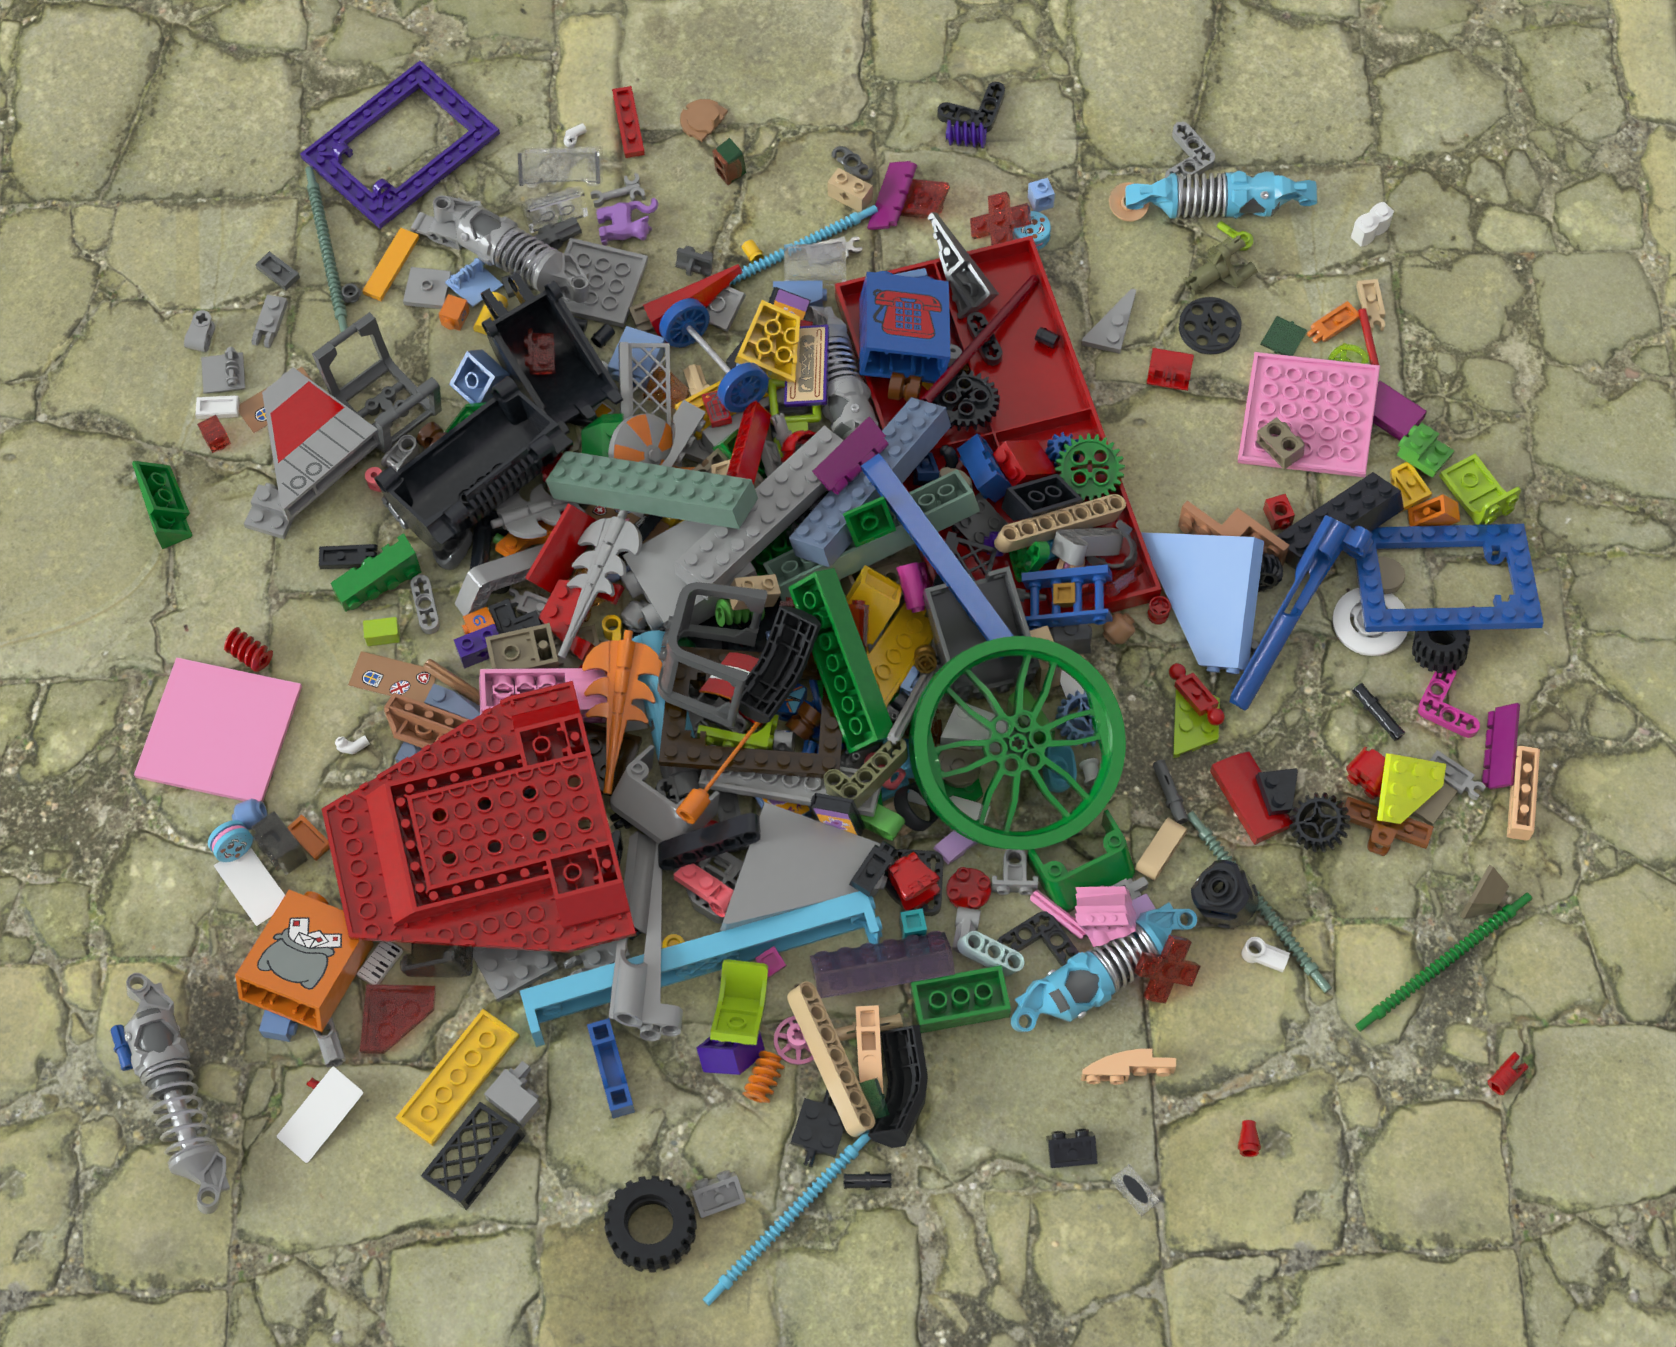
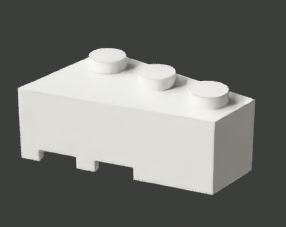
(963, 728)

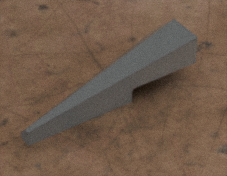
(968, 283)

